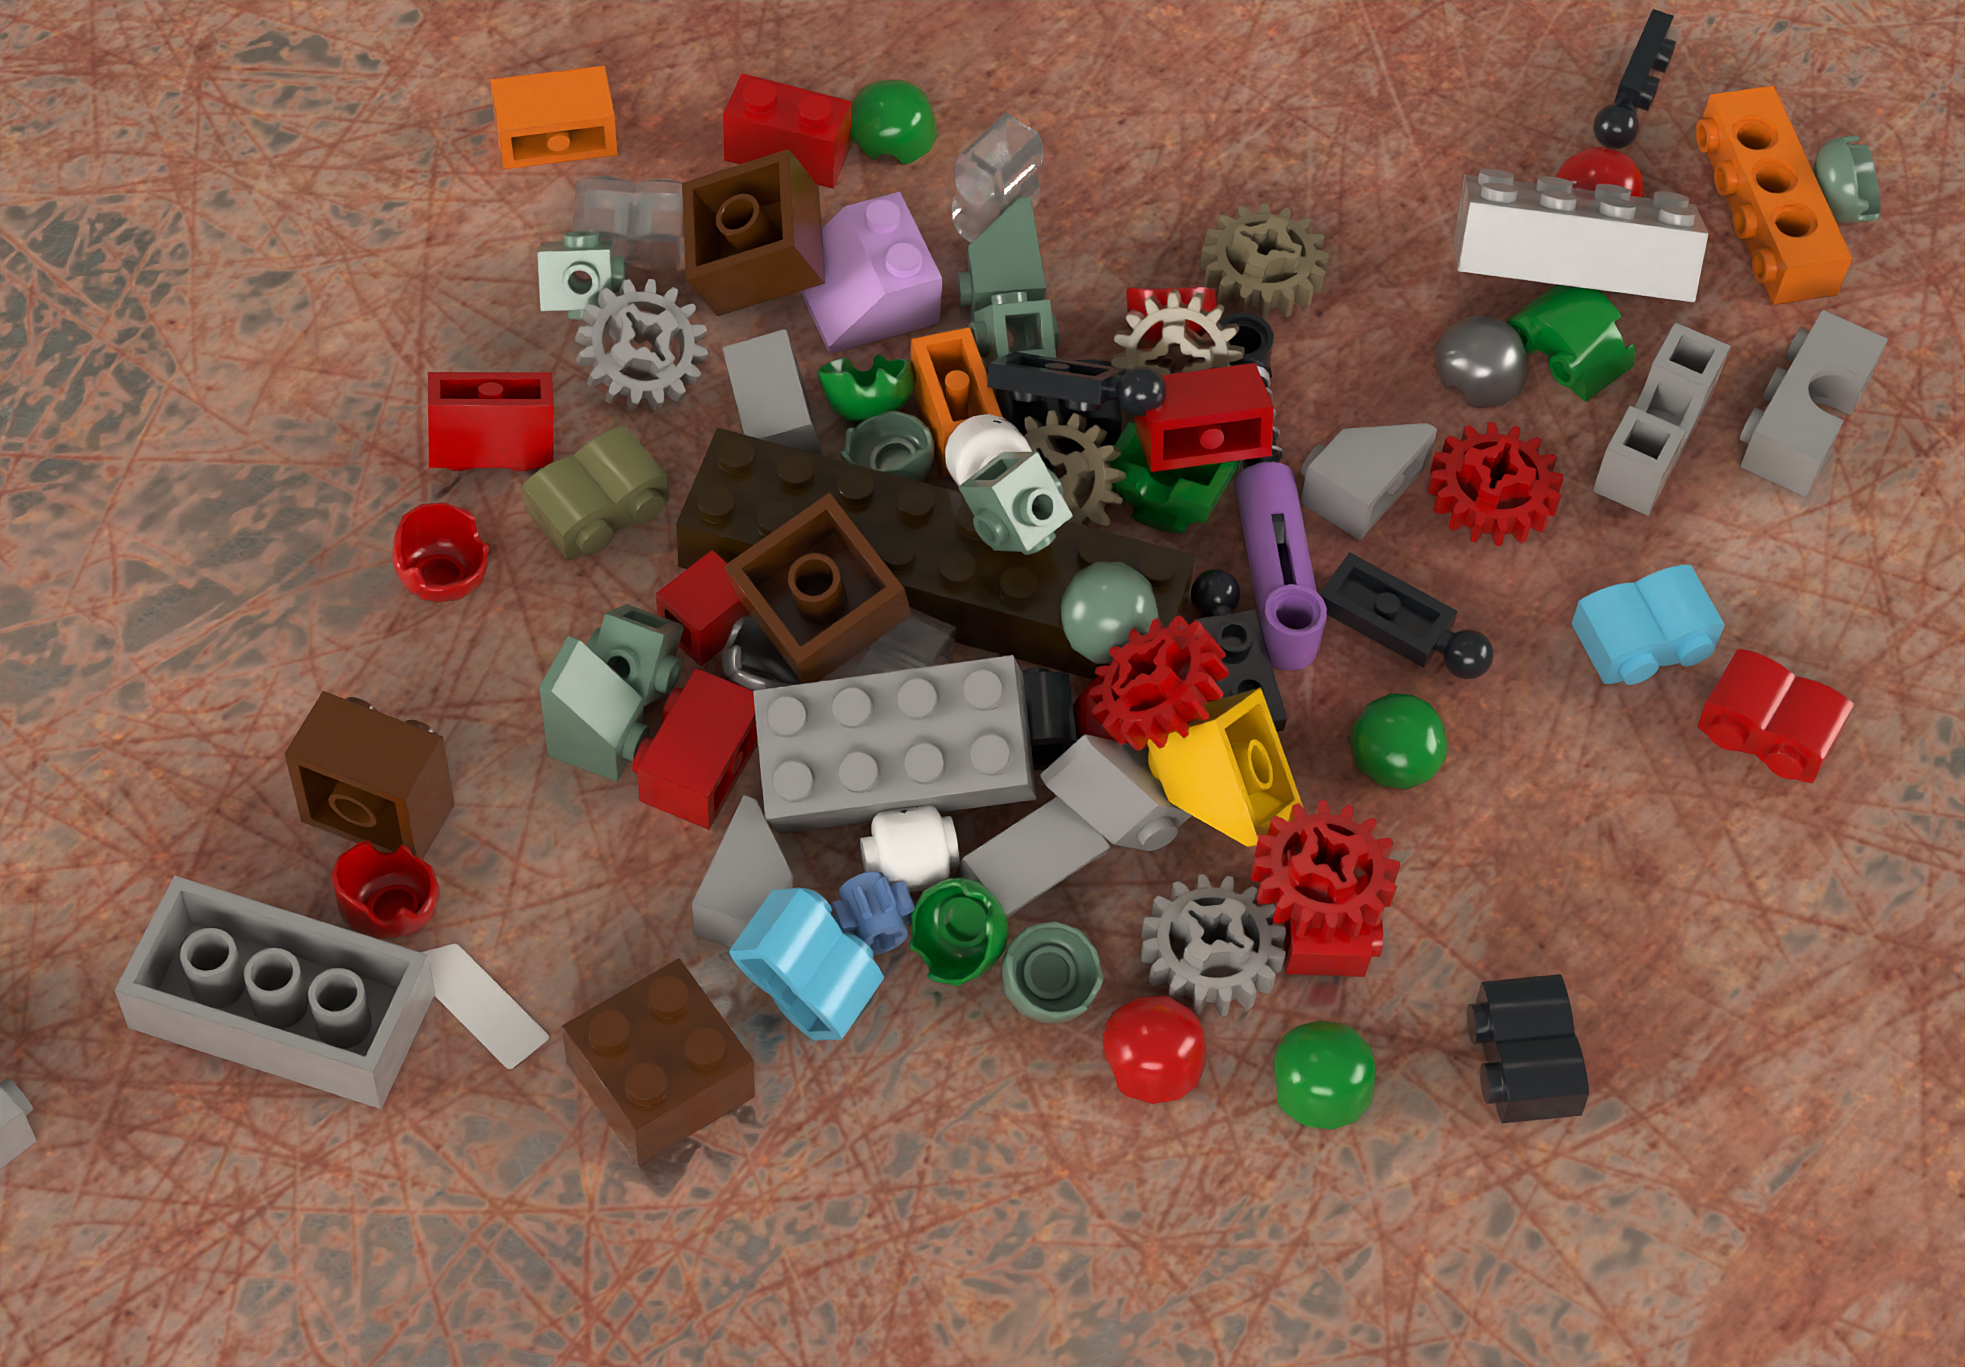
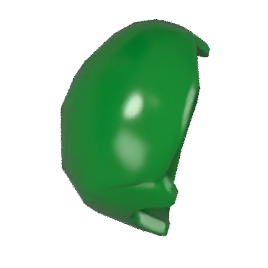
(893, 120)
(866, 393)
(1399, 741)
(958, 930)
(1324, 1074)

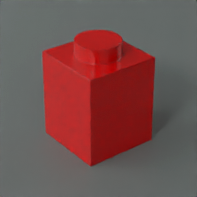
(704, 604)

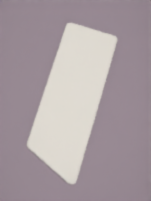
(483, 1006)

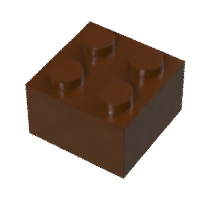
(752, 233)
(818, 590)
(370, 775)
(659, 1061)

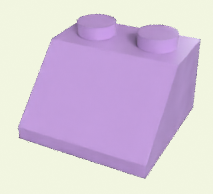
(875, 276)

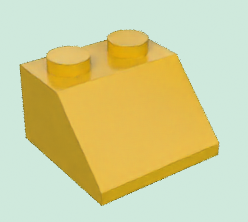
(1228, 768)

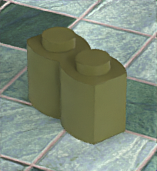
(596, 493)

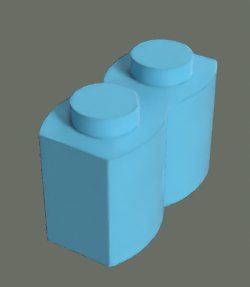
(1648, 625)
(807, 963)

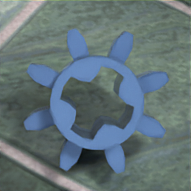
(874, 911)

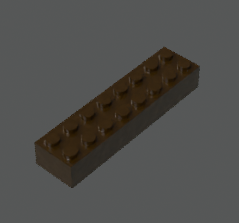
(926, 540)

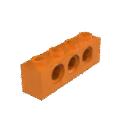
(1773, 195)

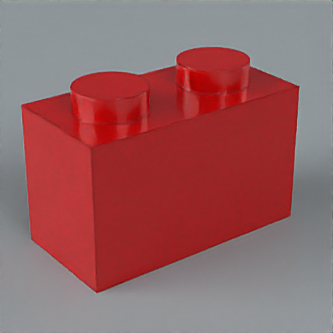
(776, 117)
(1208, 419)
(490, 420)
(698, 749)

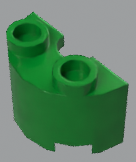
(1577, 335)
(1168, 497)

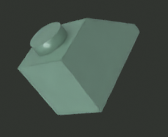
(1003, 260)
(590, 713)

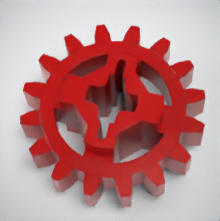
(1521, 497)
(1158, 683)
(1325, 870)

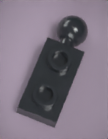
(1618, 123)
(1079, 383)
(1403, 618)
(1239, 634)

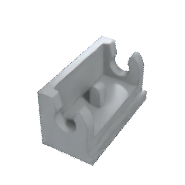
(771, 392)
(1034, 855)

